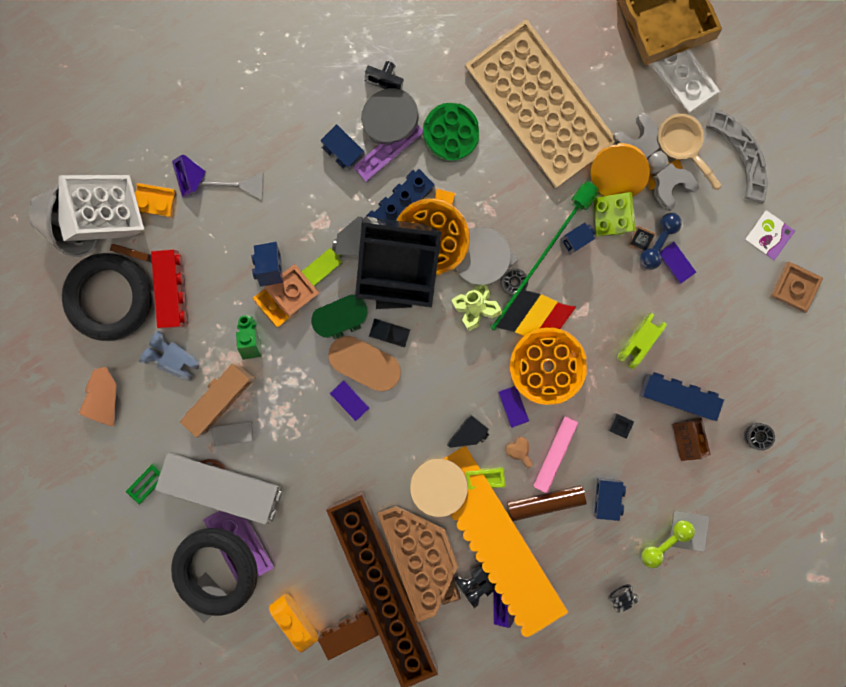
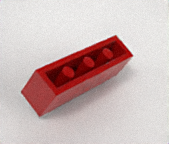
(168, 289)

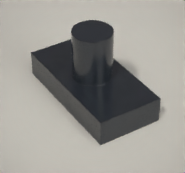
(384, 78)

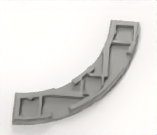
(748, 150)

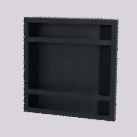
(397, 262)

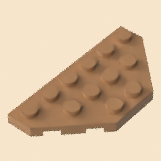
(422, 558)

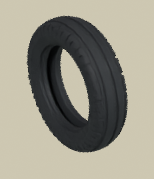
(74, 286)
(188, 588)

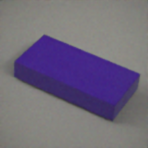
(677, 262)
(349, 400)
(513, 406)

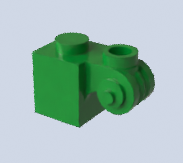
(247, 338)

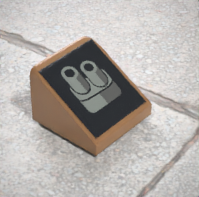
(641, 238)

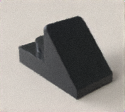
(389, 332)

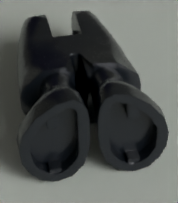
(478, 577)

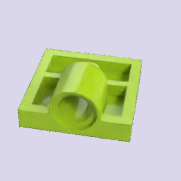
(614, 214)

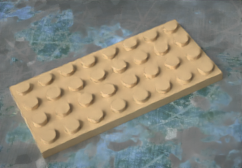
(540, 103)

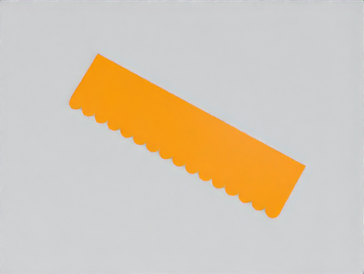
(505, 553)

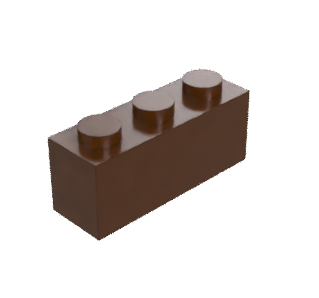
(347, 634)

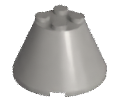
(45, 218)

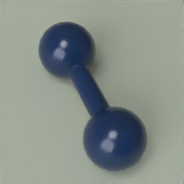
(670, 224)

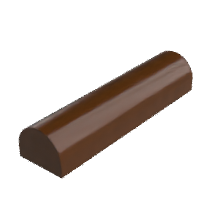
(546, 503)

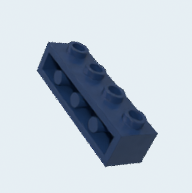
(412, 190)
(682, 397)

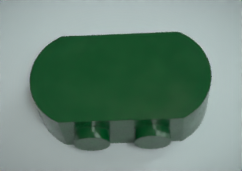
(339, 317)

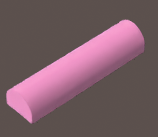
(555, 454)

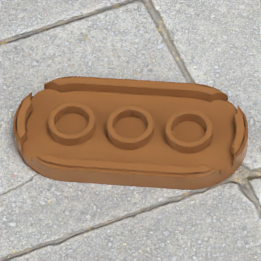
(364, 363)

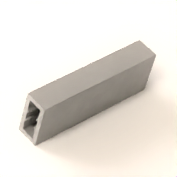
(218, 488)

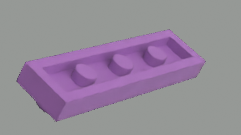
(383, 155)

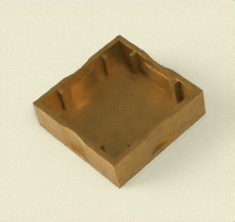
(669, 26)

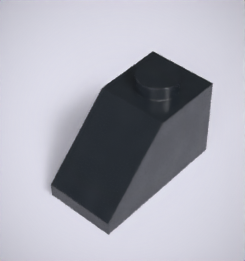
(469, 433)

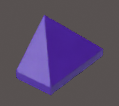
(187, 174)
(501, 614)

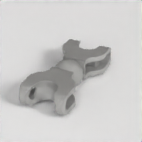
(665, 174)

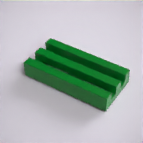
(152, 467)

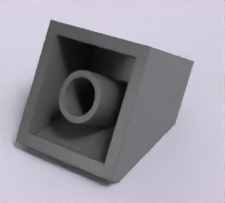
(348, 240)

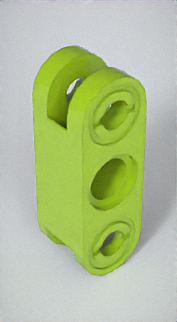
(641, 341)

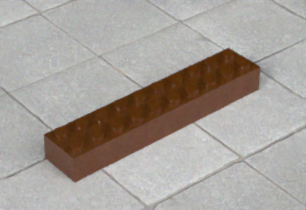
(382, 590)

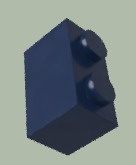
(342, 147)
(578, 238)
(267, 264)
(609, 499)

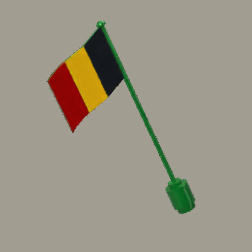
(533, 310)

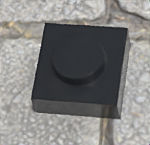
(621, 426)

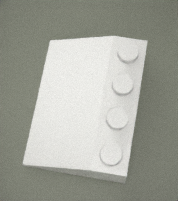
(97, 207)

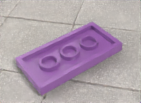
(243, 529)

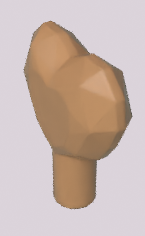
(519, 451)

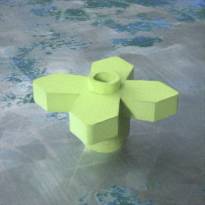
(476, 305)

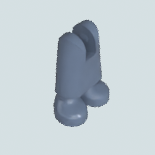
(171, 360)

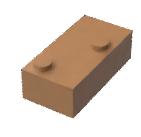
(217, 399)

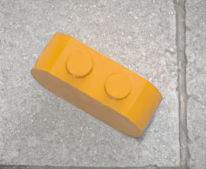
(293, 622)

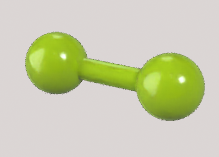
(653, 556)

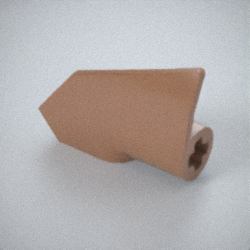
(100, 397)

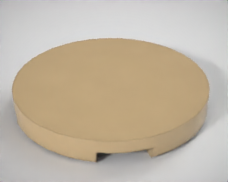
(439, 487)

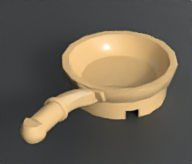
(682, 138)

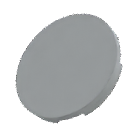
(486, 257)

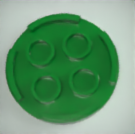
(451, 131)

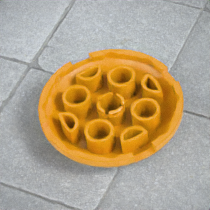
(448, 220)
(567, 371)

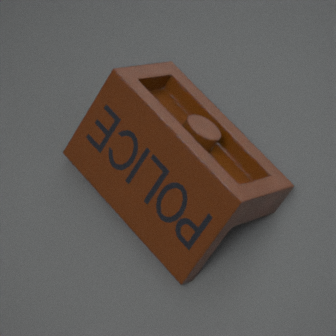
(691, 439)

